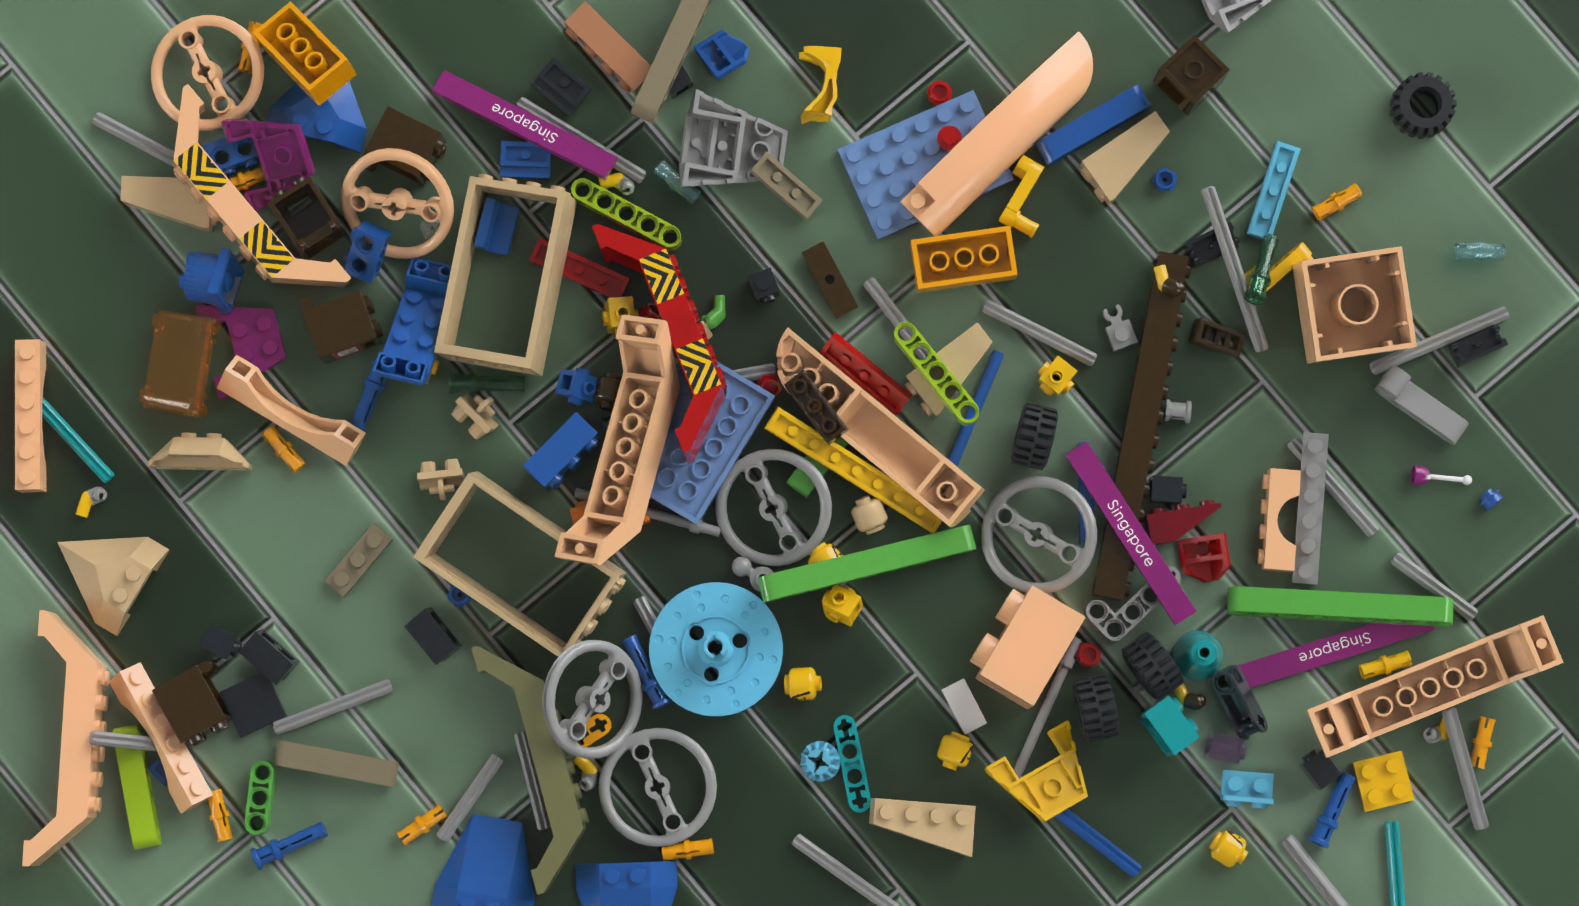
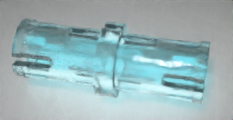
(672, 178)
(1479, 251)

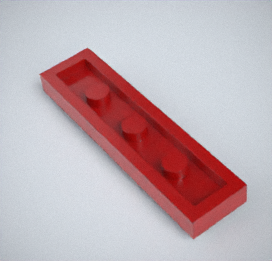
(585, 272)
(865, 373)

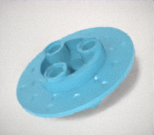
(743, 672)

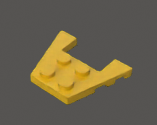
(1051, 786)

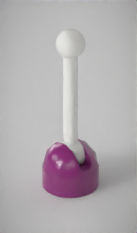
(1420, 476)

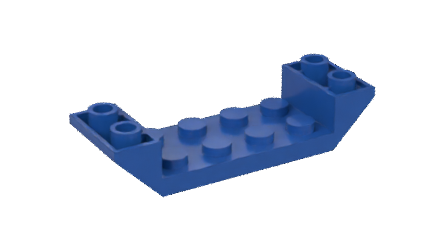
(414, 333)

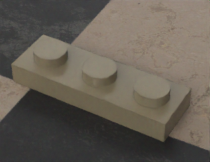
(785, 185)
(358, 560)

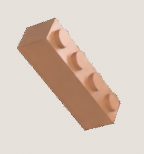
(608, 47)

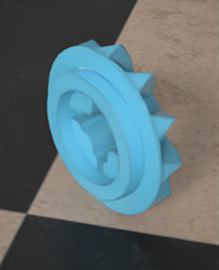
(829, 755)

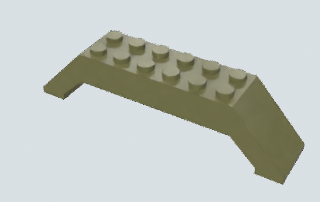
(551, 766)

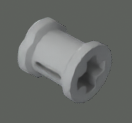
(1177, 411)

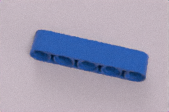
(1093, 125)

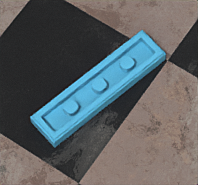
(1273, 190)

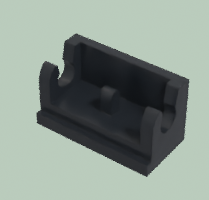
(1206, 247)
(1477, 345)
(433, 635)
(269, 656)

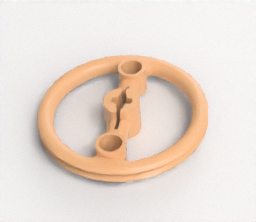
(201, 61)
(399, 200)

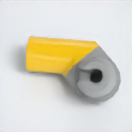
(620, 182)
(90, 498)
(1436, 734)
(589, 773)

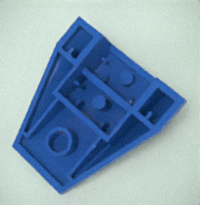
(487, 867)
(627, 883)

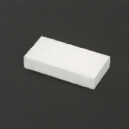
(964, 706)

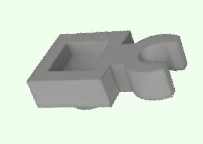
(1120, 332)

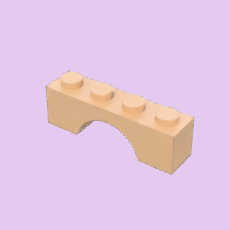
(1277, 552)

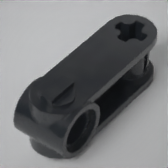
(1239, 702)

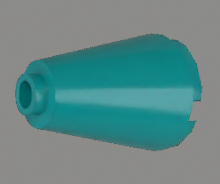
(1188, 658)

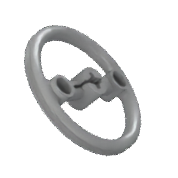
(994, 515)
(779, 517)
(592, 699)
(684, 830)

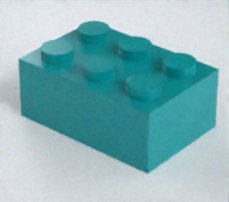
(1169, 725)

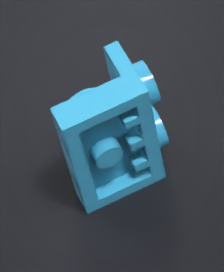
(1246, 787)

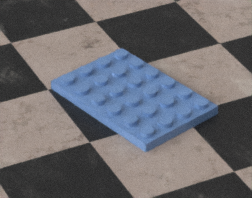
(898, 157)
(692, 486)

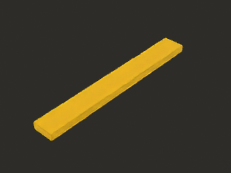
(851, 468)

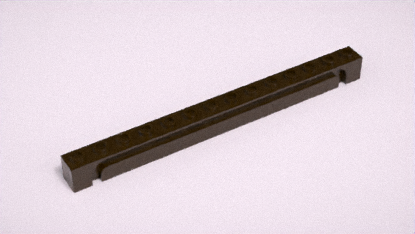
(1141, 422)

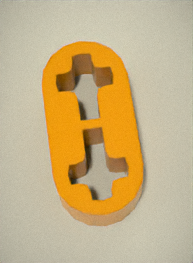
(596, 735)

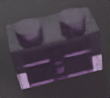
(1224, 749)

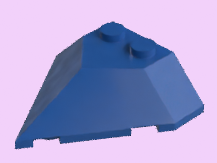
(334, 121)

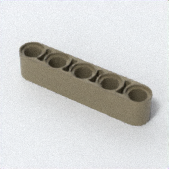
(335, 763)

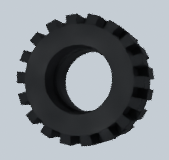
(1408, 119)
(1034, 436)
(1152, 665)
(1096, 707)

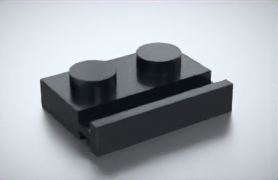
(561, 87)

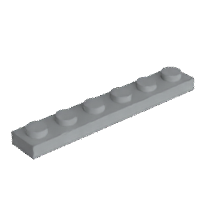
(1310, 508)

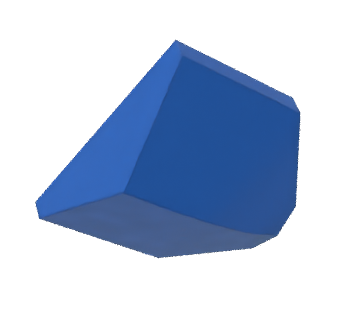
(722, 54)

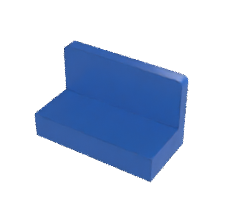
(496, 227)

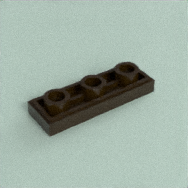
(823, 266)
(825, 417)

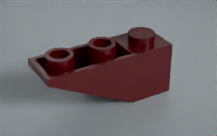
(1171, 525)

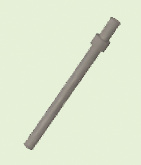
(667, 518)
(1066, 662)

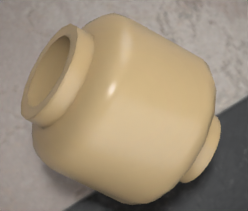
(869, 515)

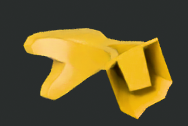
(828, 59)

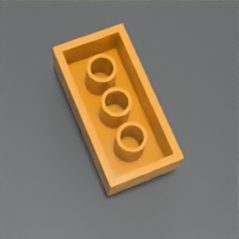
(304, 53)
(963, 259)

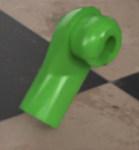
(717, 314)

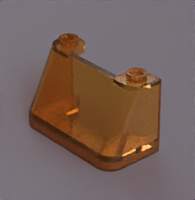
(179, 363)

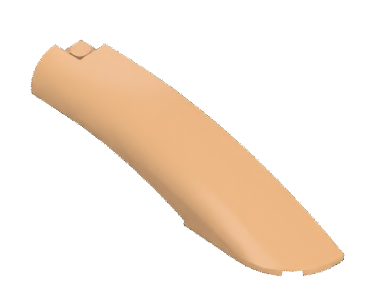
(1002, 137)
(882, 435)

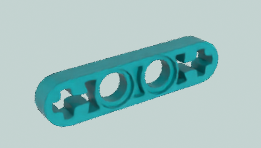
(854, 763)

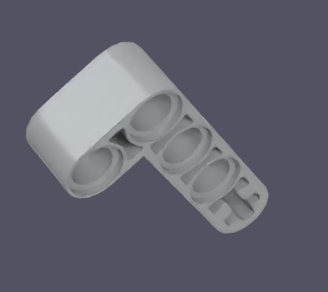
(1419, 405)
(1120, 618)

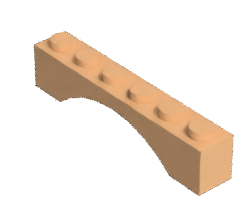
(29, 384)
(247, 385)
(182, 774)

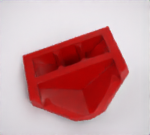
(1204, 557)

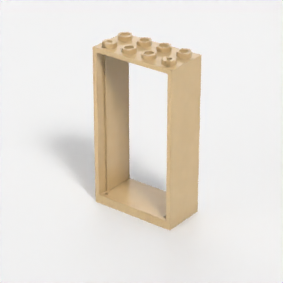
(549, 285)
(427, 556)

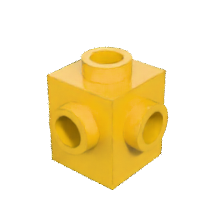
(614, 309)
(1061, 369)
(842, 604)

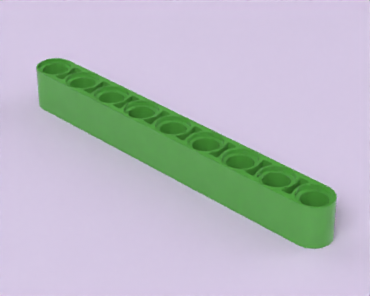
(866, 563)
(1340, 606)

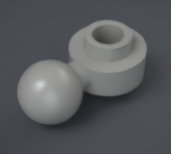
(742, 566)

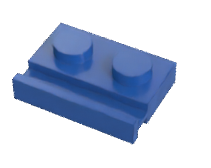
(524, 161)

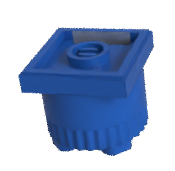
(212, 278)

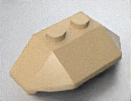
(199, 454)

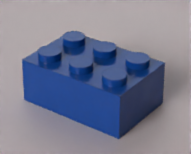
(562, 452)

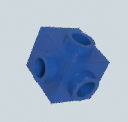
(576, 385)

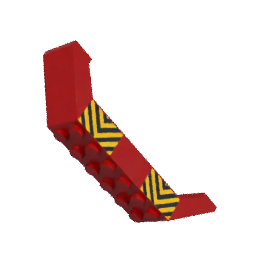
(686, 334)

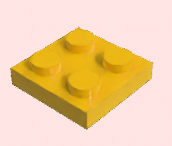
(1382, 781)

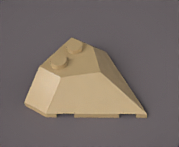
(112, 574)

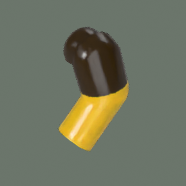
(1167, 284)
(1188, 699)

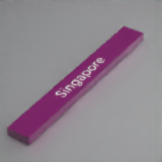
(525, 125)
(1130, 533)
(1327, 651)

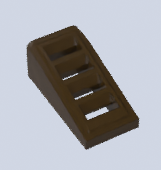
(1196, 332)

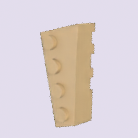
(934, 823)

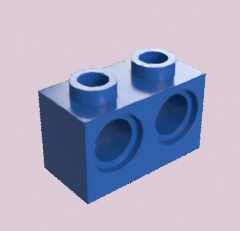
(233, 149)
(370, 253)

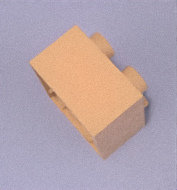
(1354, 305)
(1029, 646)

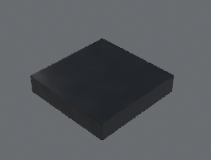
(253, 704)

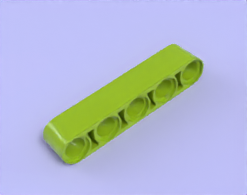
(617, 206)
(934, 361)
(138, 792)

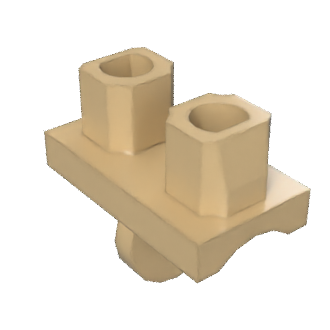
(479, 411)
(440, 481)

